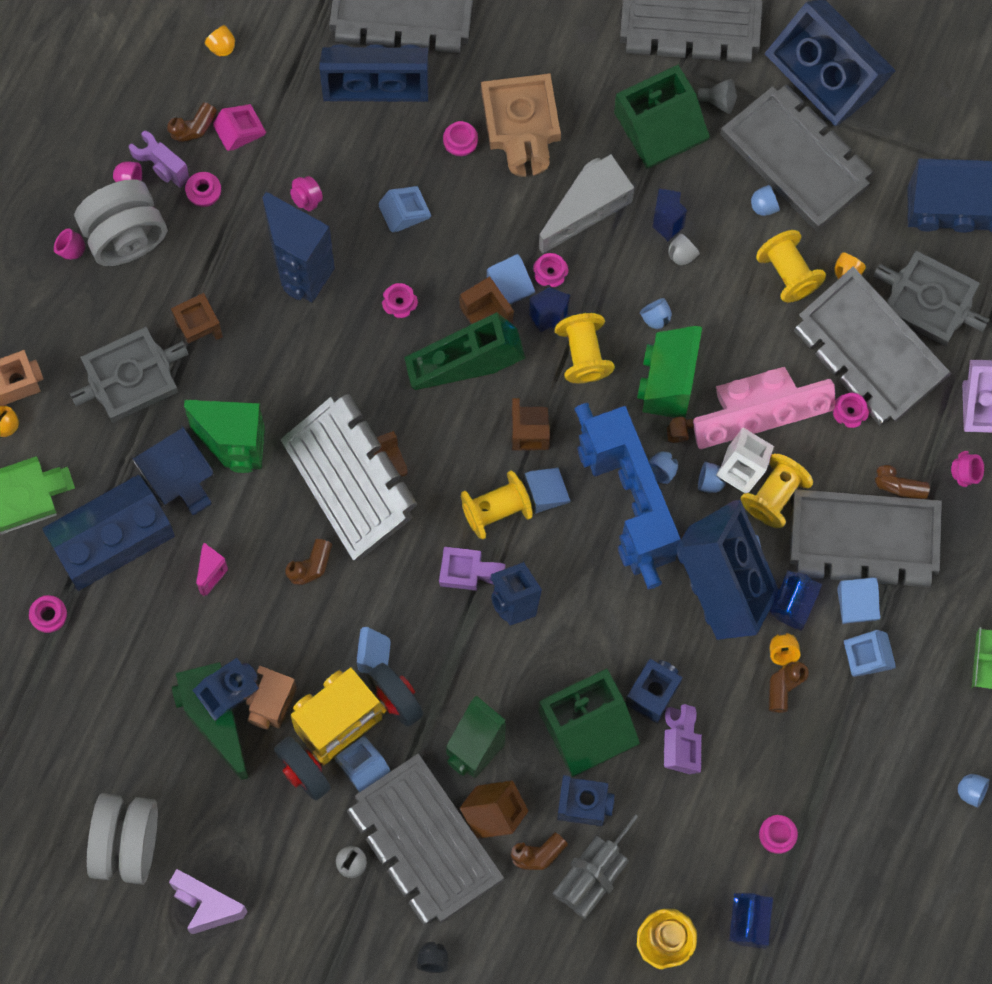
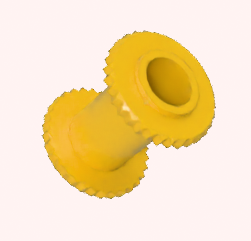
(790, 266)
(584, 348)
(775, 492)
(499, 504)

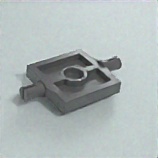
(932, 297)
(129, 374)

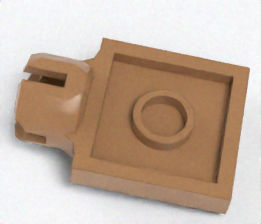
(522, 120)

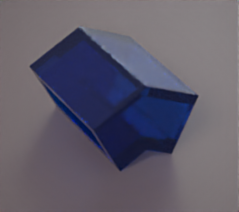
(669, 214)
(548, 308)
(795, 599)
(751, 920)

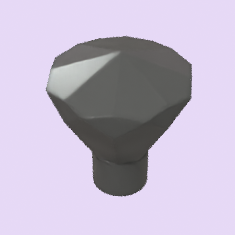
(721, 95)

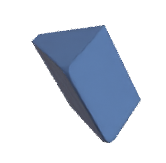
(403, 208)
(511, 279)
(546, 489)
(859, 600)
(372, 649)
(869, 653)
(362, 764)

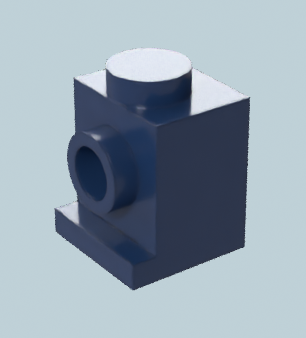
(510, 599)
(658, 674)
(226, 688)
(574, 811)

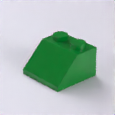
(671, 372)
(229, 431)

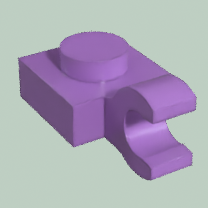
(166, 163)
(464, 568)
(682, 745)

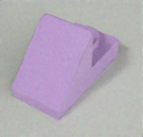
(978, 397)
(215, 907)

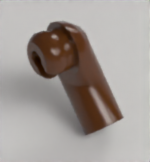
(194, 128)
(904, 487)
(312, 568)
(783, 682)
(538, 857)

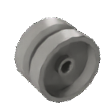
(120, 222)
(122, 838)

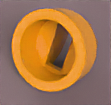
(221, 41)
(846, 262)
(9, 422)
(784, 641)

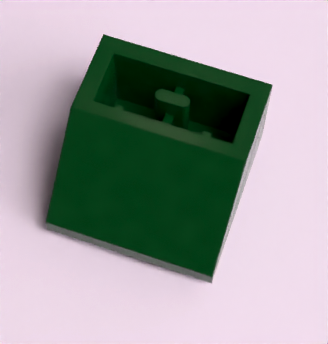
(661, 116)
(589, 722)

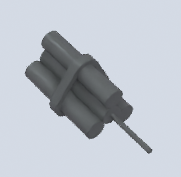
(592, 874)

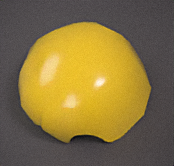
(666, 938)

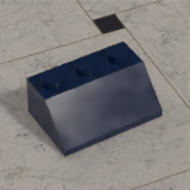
(829, 61)
(374, 73)
(950, 195)
(299, 247)
(109, 532)
(728, 572)

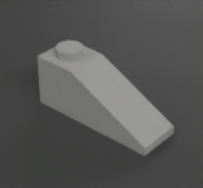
(592, 197)

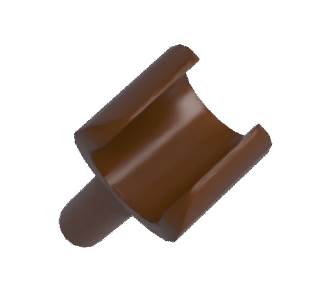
(678, 429)

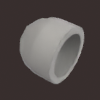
(682, 250)
(358, 865)

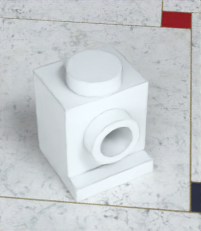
(745, 460)

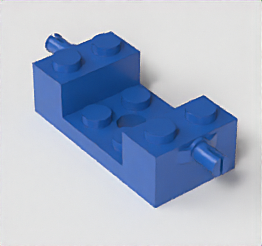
(613, 443)

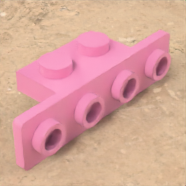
(761, 405)

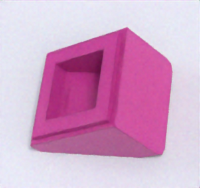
(238, 126)
(211, 569)

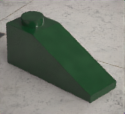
(466, 354)
(220, 733)
(476, 739)

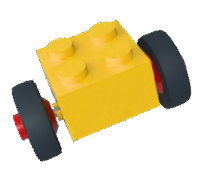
(339, 718)

